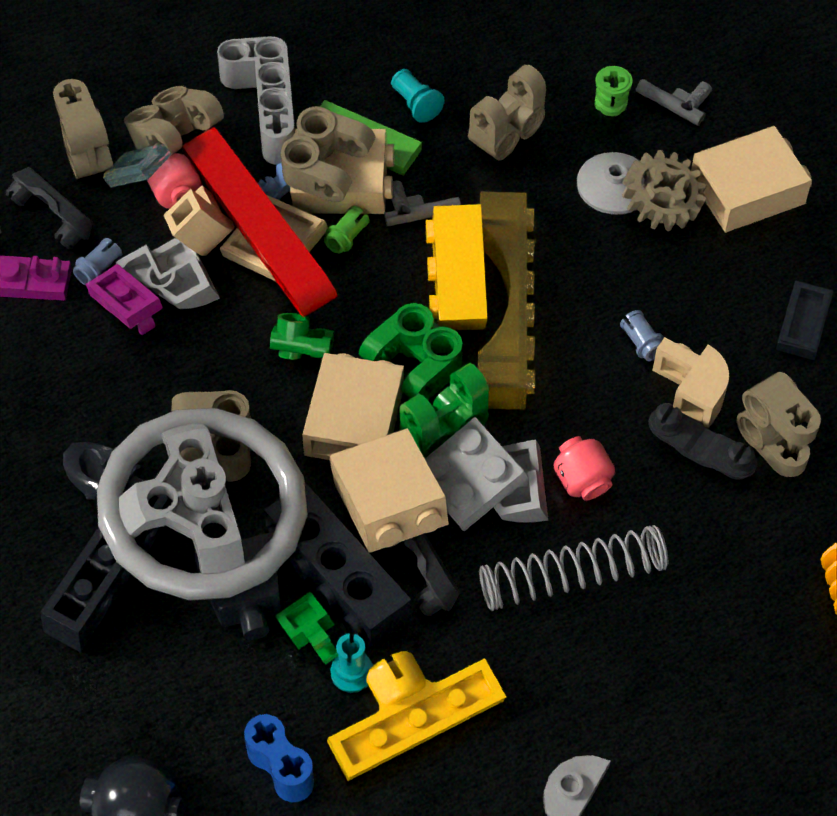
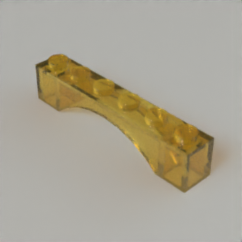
(506, 354)

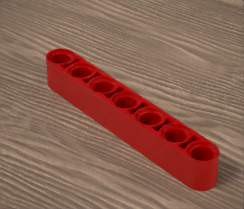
(260, 222)

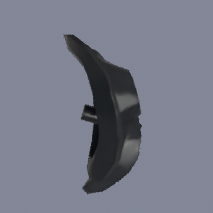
(85, 466)

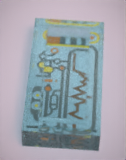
(136, 165)

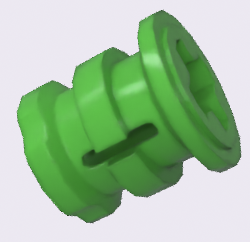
(604, 91)

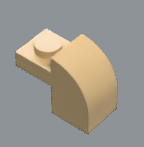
(198, 221)
(700, 379)

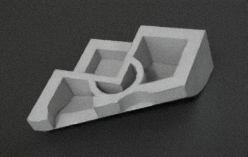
(172, 273)
(528, 500)

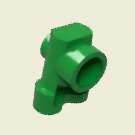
(295, 338)

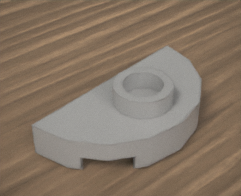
(573, 785)

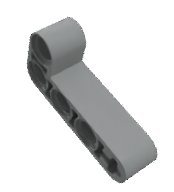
(264, 66)

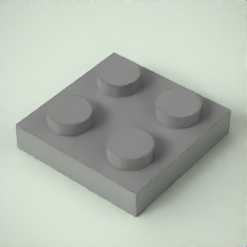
(473, 473)

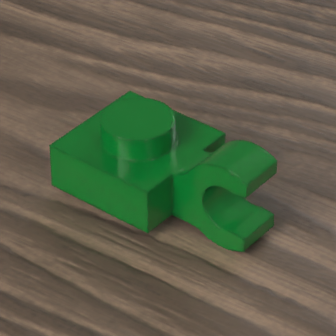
(307, 622)

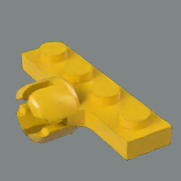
(411, 711)

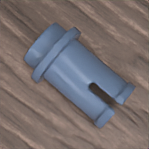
(96, 261)
(642, 335)

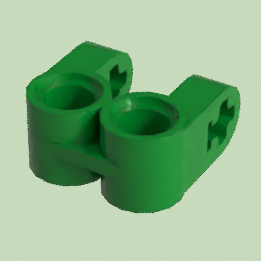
(395, 338)
(450, 411)

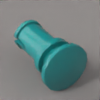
(420, 98)
(351, 665)

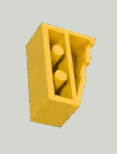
(457, 267)

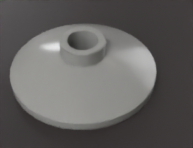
(601, 182)

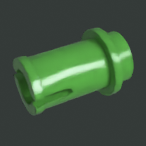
(341, 236)

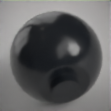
(133, 789)

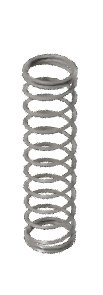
(490, 582)

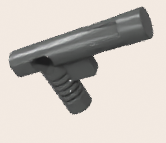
(679, 100)
(412, 206)

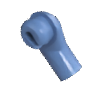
(276, 186)

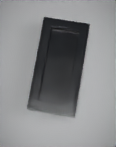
(804, 320)

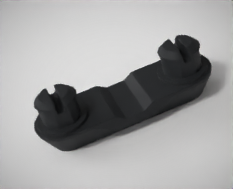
(75, 223)
(702, 444)
(440, 589)

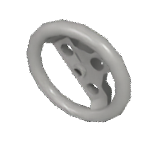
(197, 500)

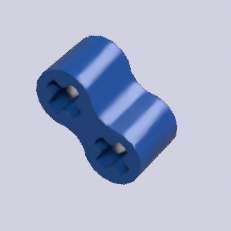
(279, 758)

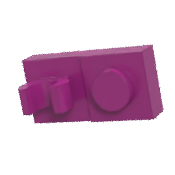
(34, 277)
(125, 298)

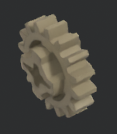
(664, 190)

